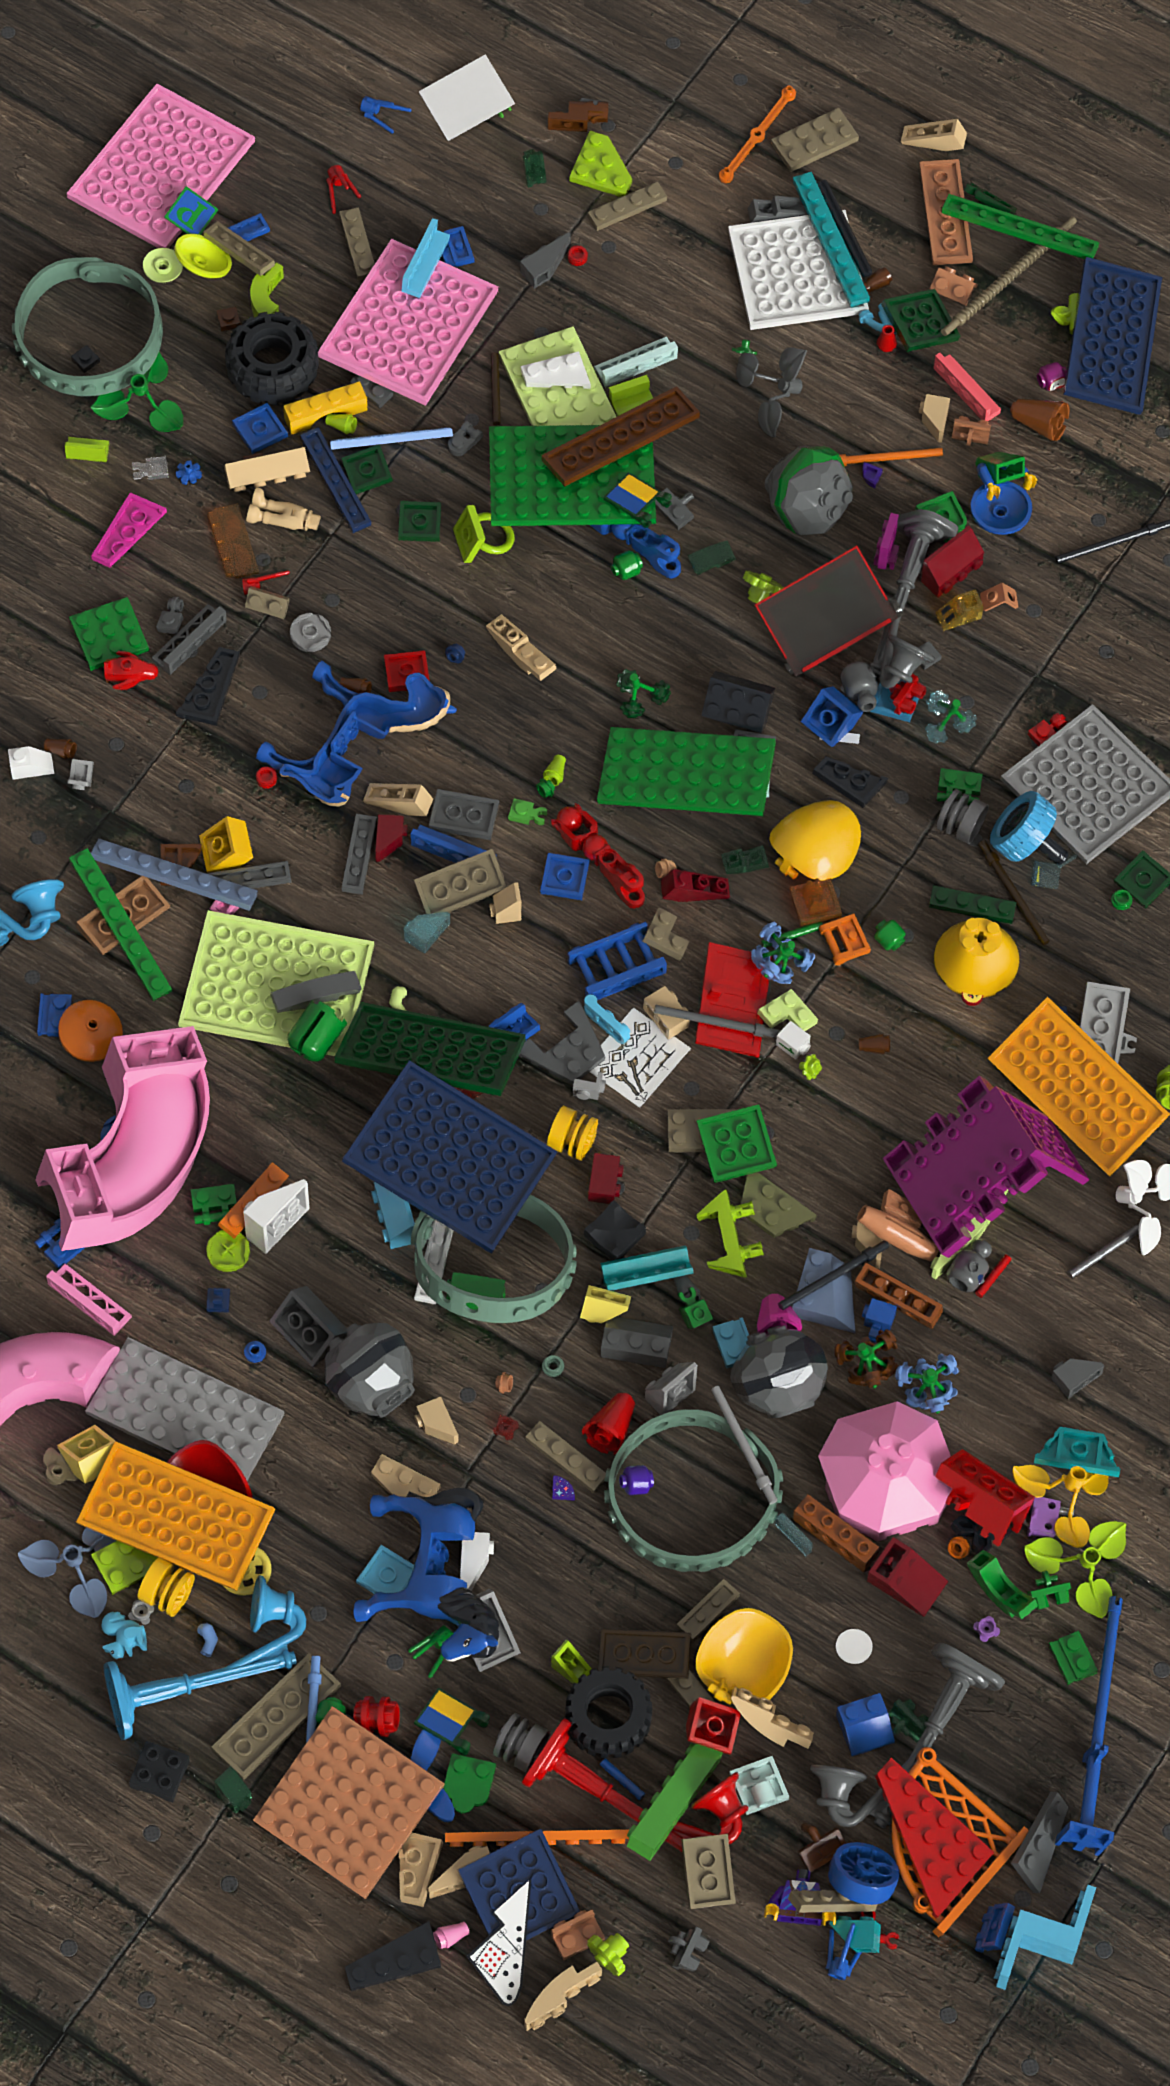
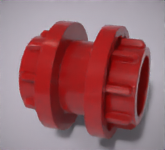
(377, 1716)

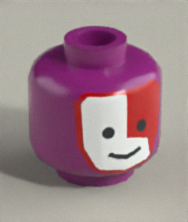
(1051, 376)

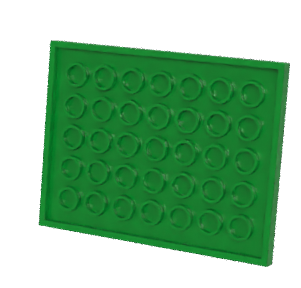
(531, 495)

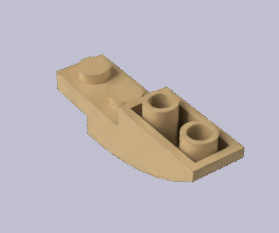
(519, 648)
(761, 1716)
(552, 1998)

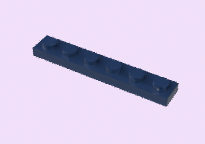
(335, 480)

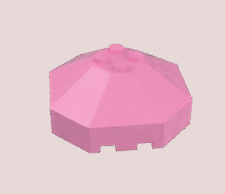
(885, 1469)

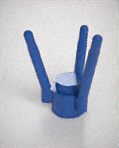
(372, 106)
(839, 1966)

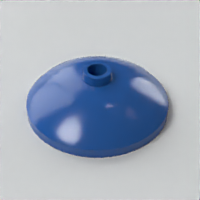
(1012, 503)

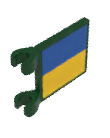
(635, 496)
(447, 1719)

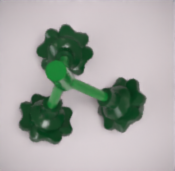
(630, 683)

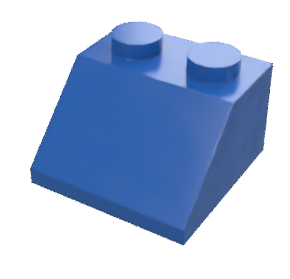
(831, 715)
(865, 1724)

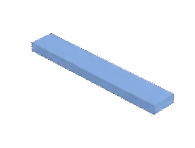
(391, 438)

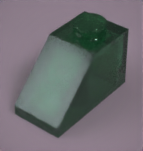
(232, 1790)

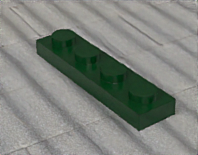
(972, 904)

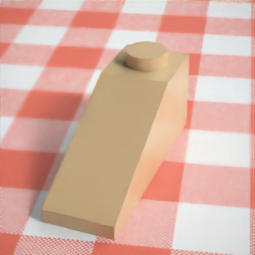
(938, 135)
(400, 798)
(450, 1879)

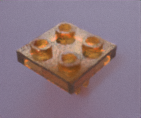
(815, 901)

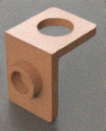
(998, 595)

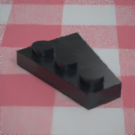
(852, 783)

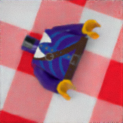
(784, 1911)

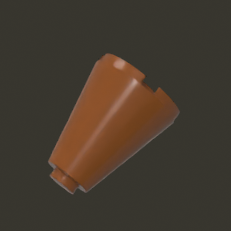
(1042, 416)

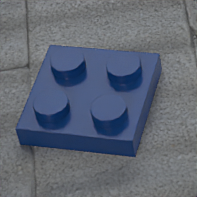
(259, 428)
(565, 876)

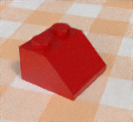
(712, 1725)

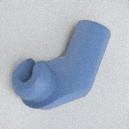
(210, 1637)

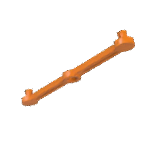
(787, 94)

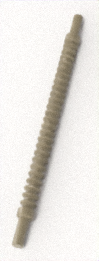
(1001, 282)

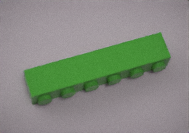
(673, 1800)

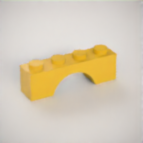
(305, 412)

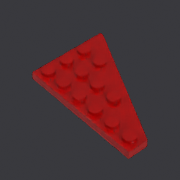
(938, 1843)

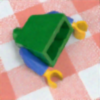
(1000, 468)

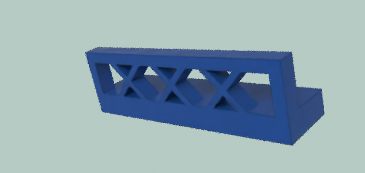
(442, 844)

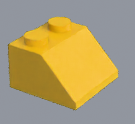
(226, 845)

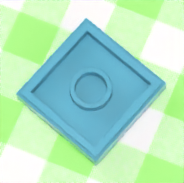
(385, 1572)

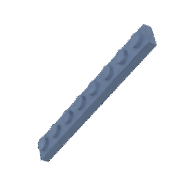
(174, 874)

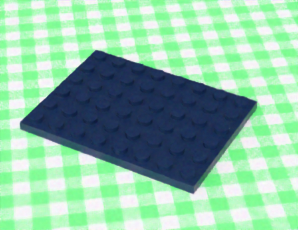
(450, 1156)

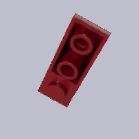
(692, 886)

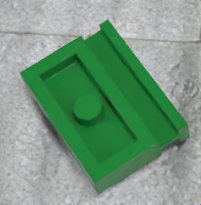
(1073, 1658)

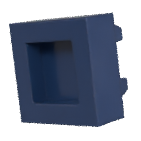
(218, 1300)

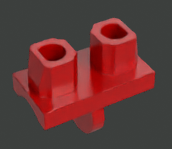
(904, 692)

